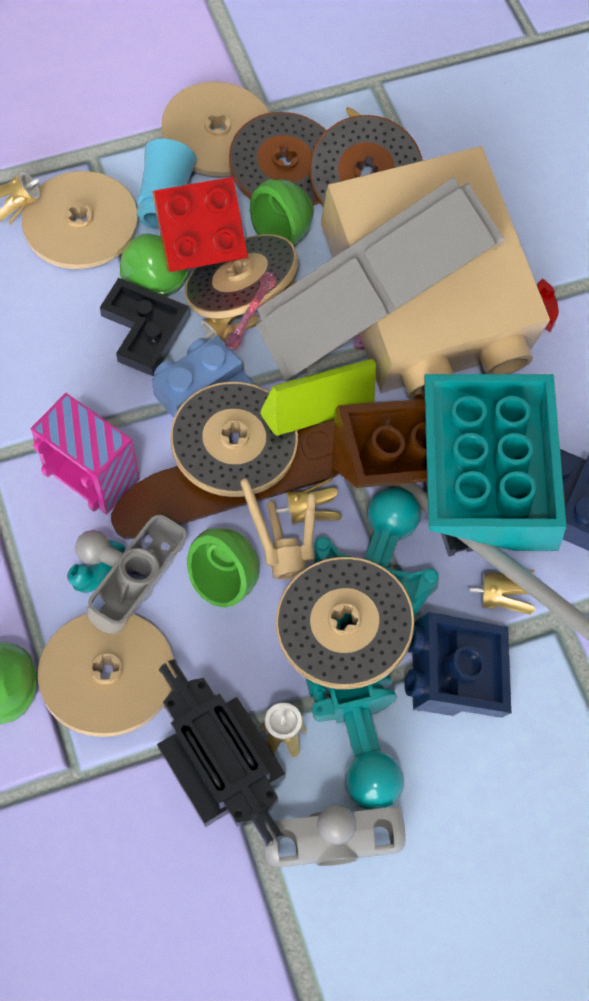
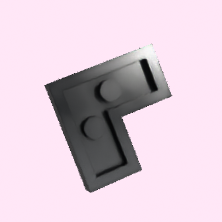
(153, 324)

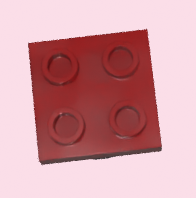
(200, 224)

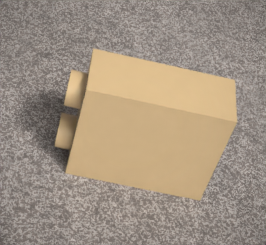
(473, 317)

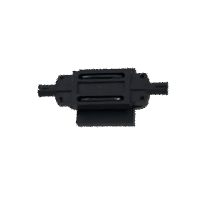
(219, 756)

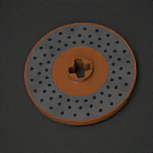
(265, 139)
(357, 142)

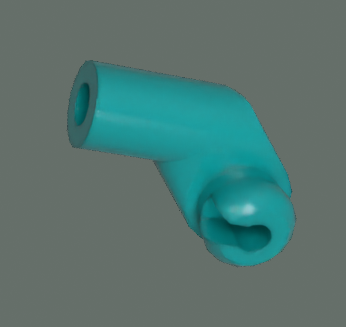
(87, 578)

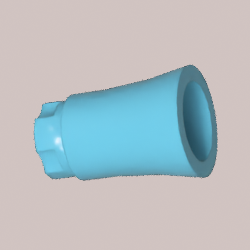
(165, 166)

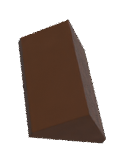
(380, 443)

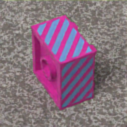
(85, 453)

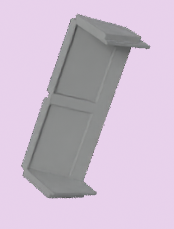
(376, 276)

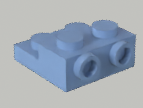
(203, 366)

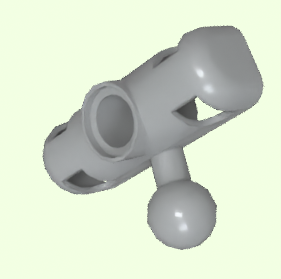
(118, 590)
(338, 836)

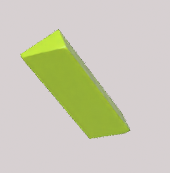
(316, 396)

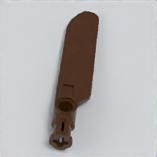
(182, 501)

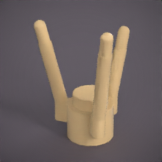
(283, 555)

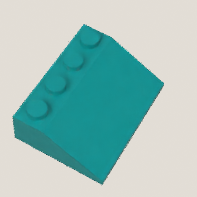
(494, 460)

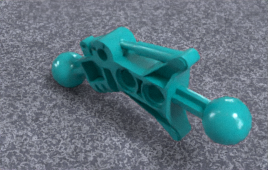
(373, 776)

